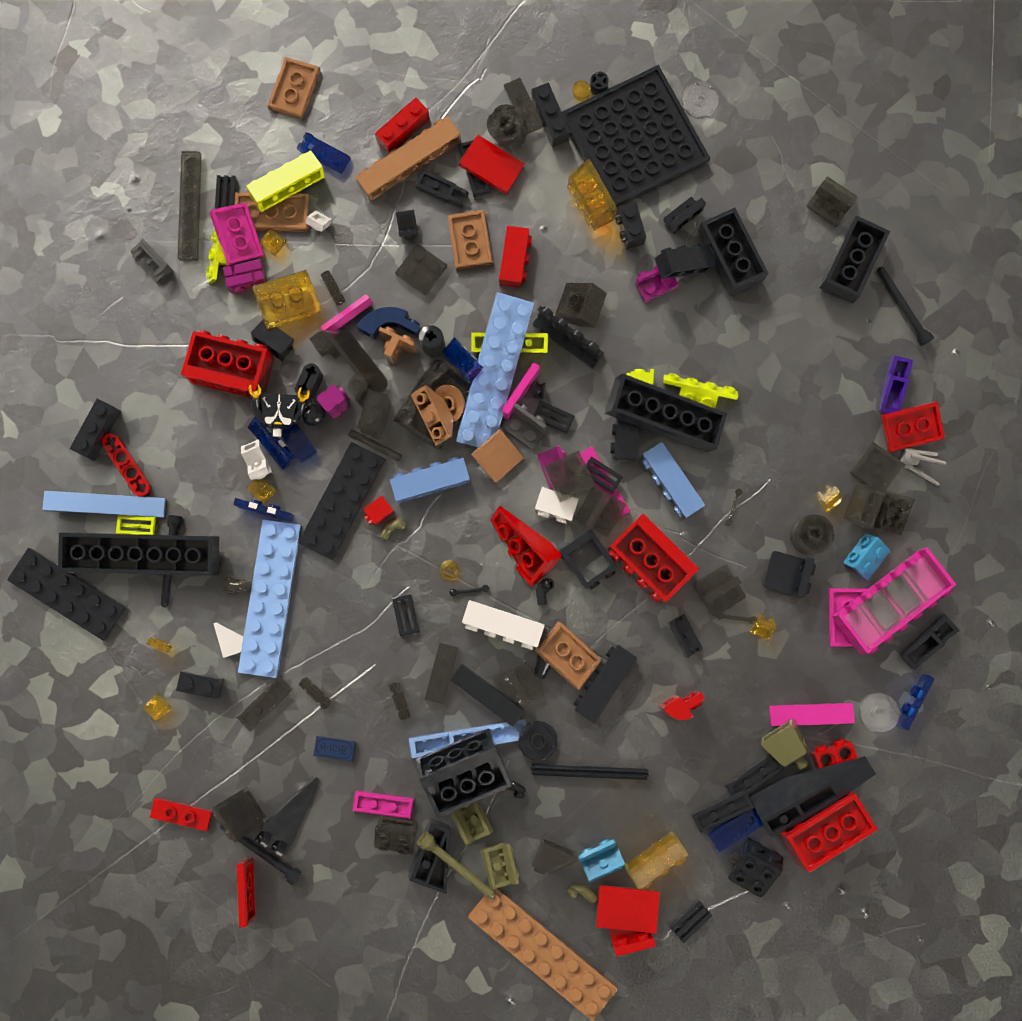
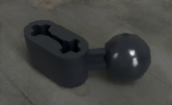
(314, 413)

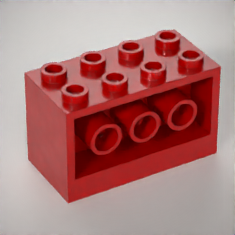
(227, 364)
(665, 558)
(828, 832)

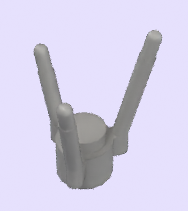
(912, 457)

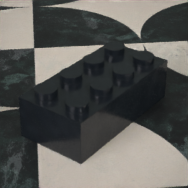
(733, 251)
(854, 259)

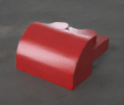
(680, 708)

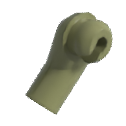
(392, 525)
(583, 890)

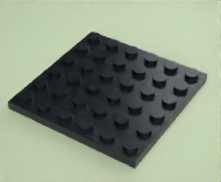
(636, 135)

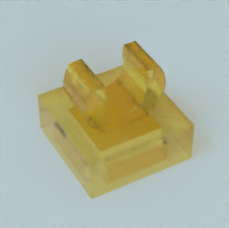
(272, 242)
(830, 498)
(763, 627)
(157, 707)

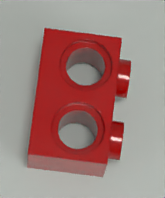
(833, 753)

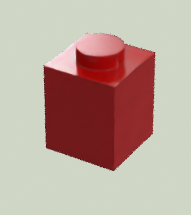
(378, 511)

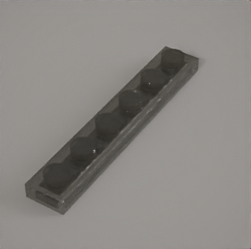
(189, 206)

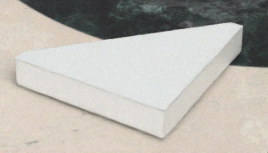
(229, 641)

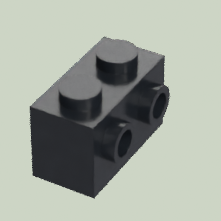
(631, 225)

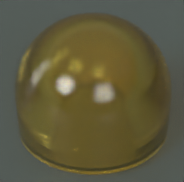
(449, 564)

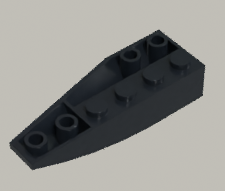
(807, 793)

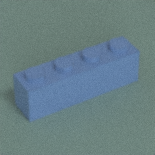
(429, 480)
(672, 481)

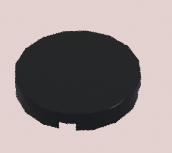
(537, 740)

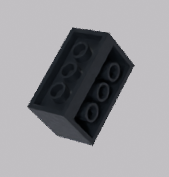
(463, 773)

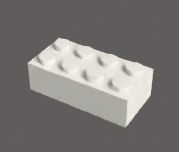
(502, 623)

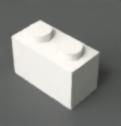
(549, 505)

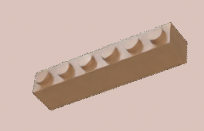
(408, 158)

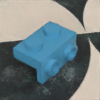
(867, 556)
(601, 860)

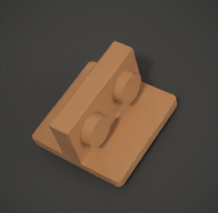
(395, 345)

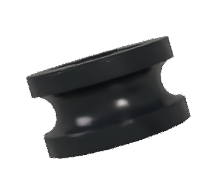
(539, 390)

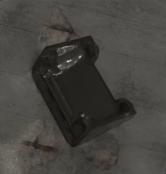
(367, 373)
(437, 374)

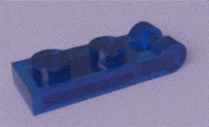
(324, 153)
(735, 829)

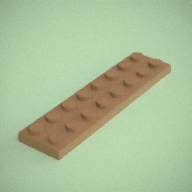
(543, 953)

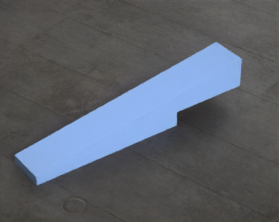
(103, 504)
(426, 744)

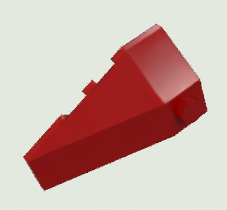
(530, 549)

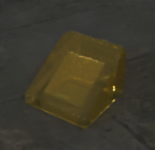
(261, 489)

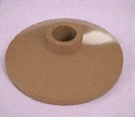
(453, 394)

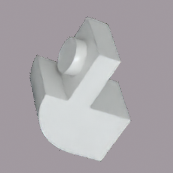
(256, 460)

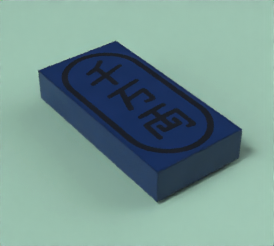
(334, 748)

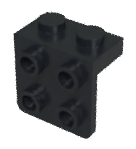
(789, 574)
(757, 868)

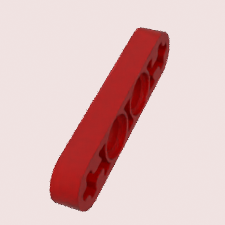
(126, 465)

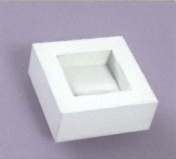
(318, 221)

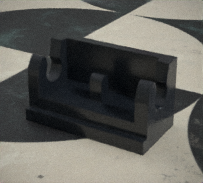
(274, 339)
(685, 635)

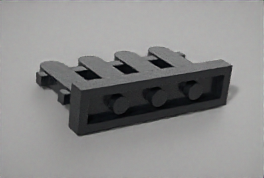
(568, 338)

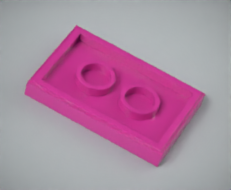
(236, 234)
(521, 390)
(838, 599)

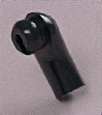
(542, 589)
(518, 788)

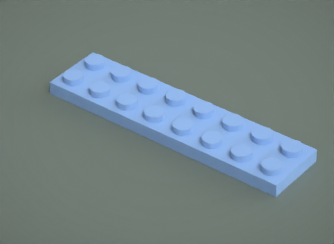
(499, 358)
(269, 599)

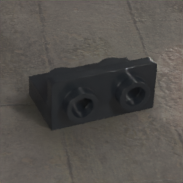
(684, 213)

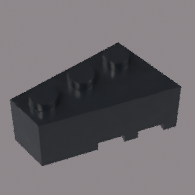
(427, 867)

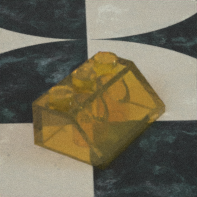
(591, 195)
(286, 299)
(656, 860)

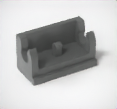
(150, 261)

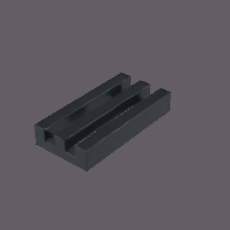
(225, 179)
(568, 423)
(608, 470)
(413, 615)
(696, 927)

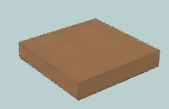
(497, 456)

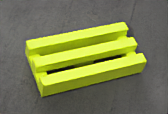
(152, 527)

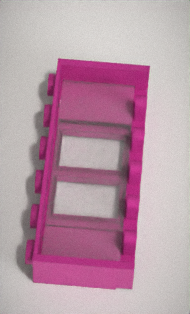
(894, 601)

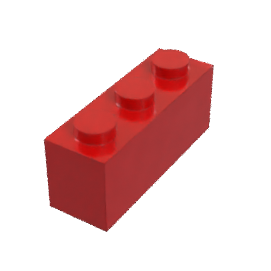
(402, 125)
(515, 257)

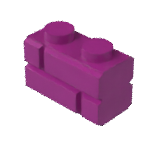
(244, 276)
(334, 401)

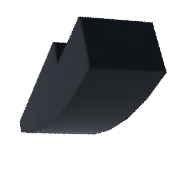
(930, 641)

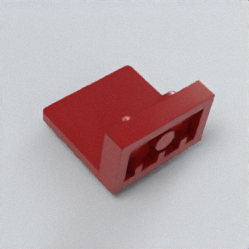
(630, 941)

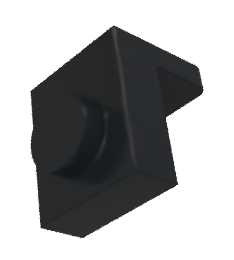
(407, 223)

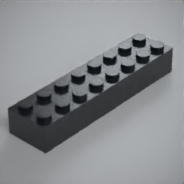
(138, 553)

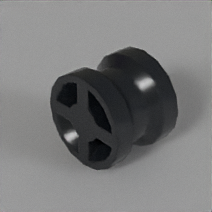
(601, 79)

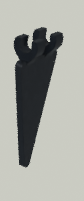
(286, 820)

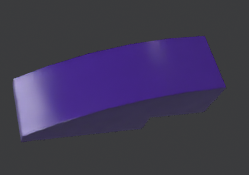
(895, 384)

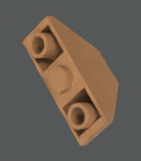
(434, 414)

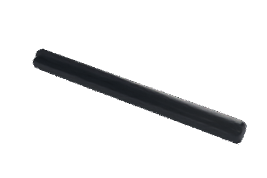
(590, 772)

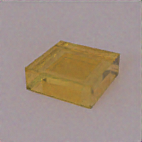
(159, 645)

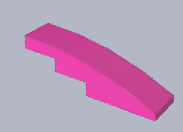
(812, 714)

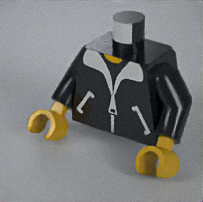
(278, 410)

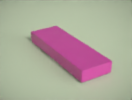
(347, 314)
(383, 804)

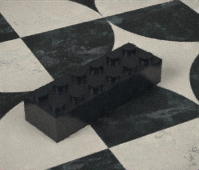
(665, 413)

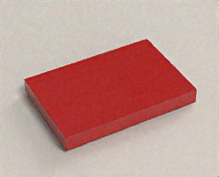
(491, 164)
(912, 426)
(246, 891)
(627, 909)

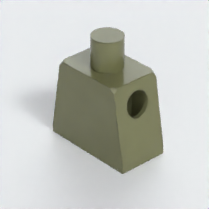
(786, 745)

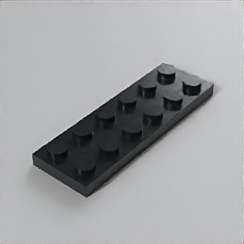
(341, 501)
(66, 594)

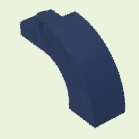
(387, 317)

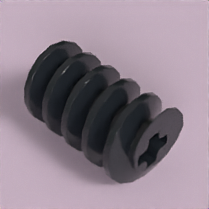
(432, 340)

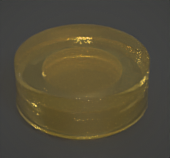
(581, 90)

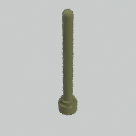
(427, 842)

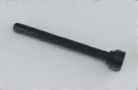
(923, 335)
(173, 523)
(291, 874)

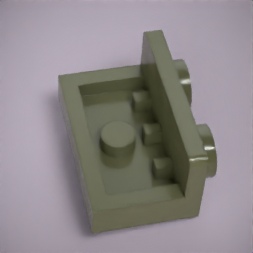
(471, 822)
(500, 865)

